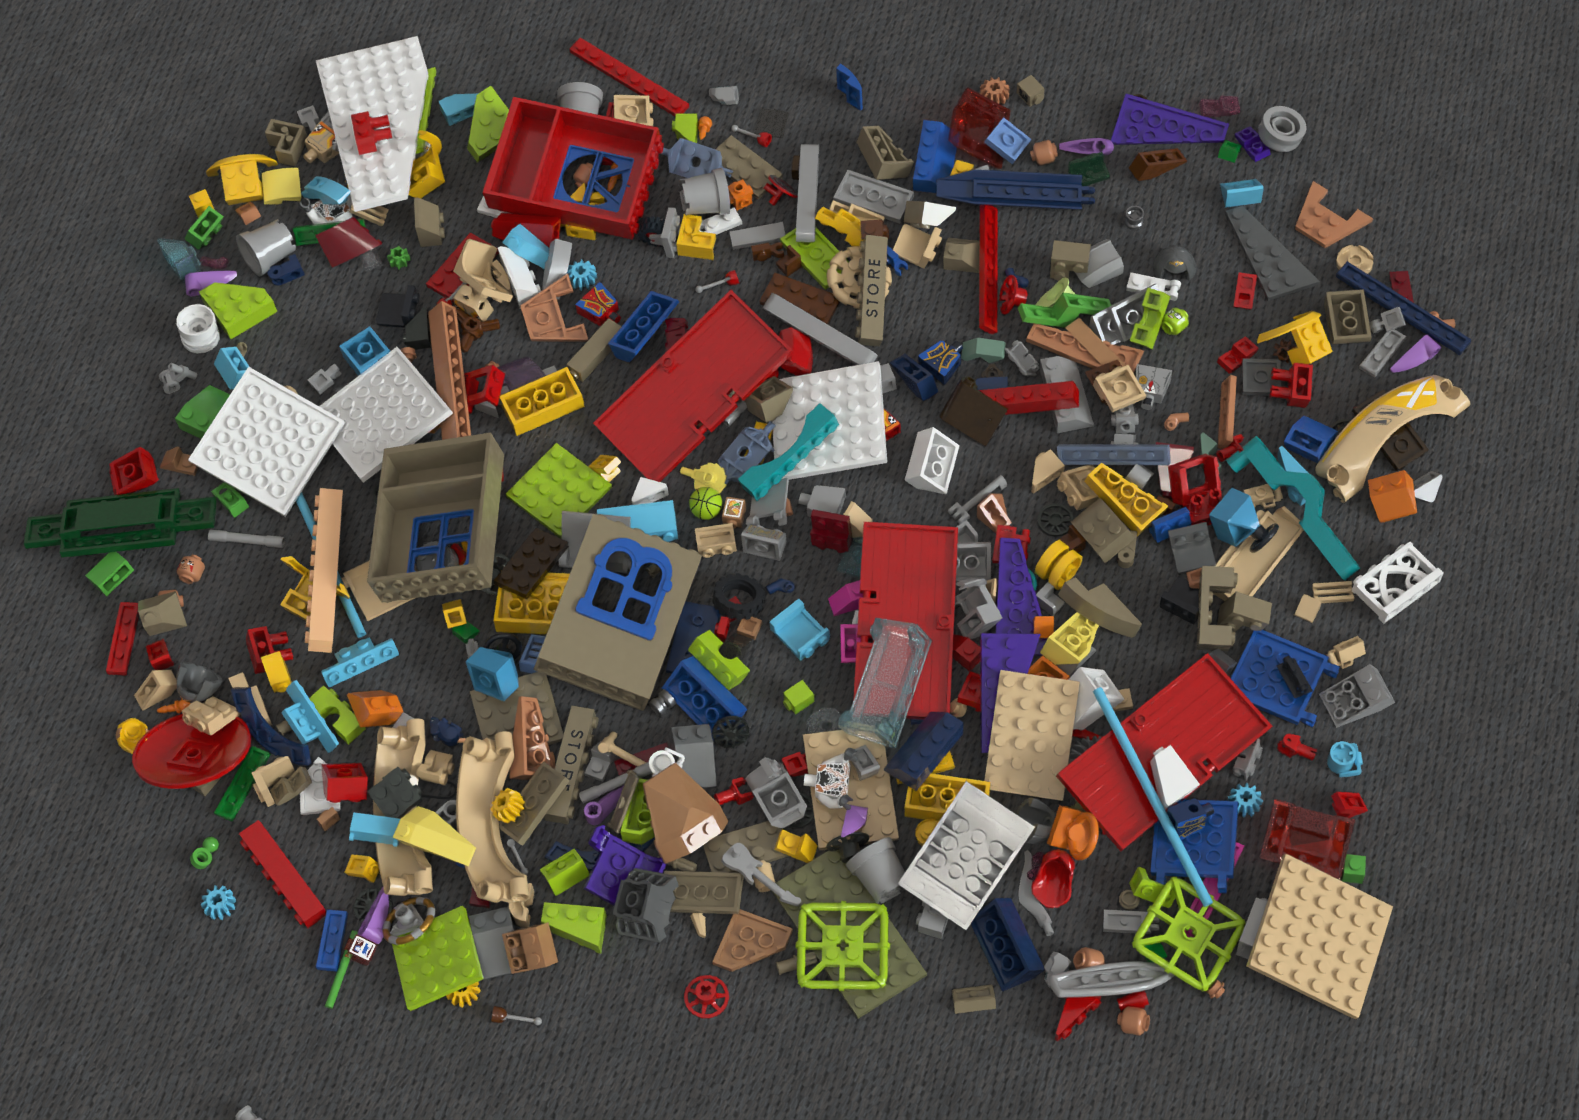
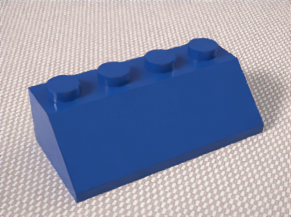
(934, 156)
(641, 325)
(702, 694)

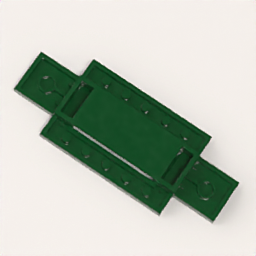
(122, 510)

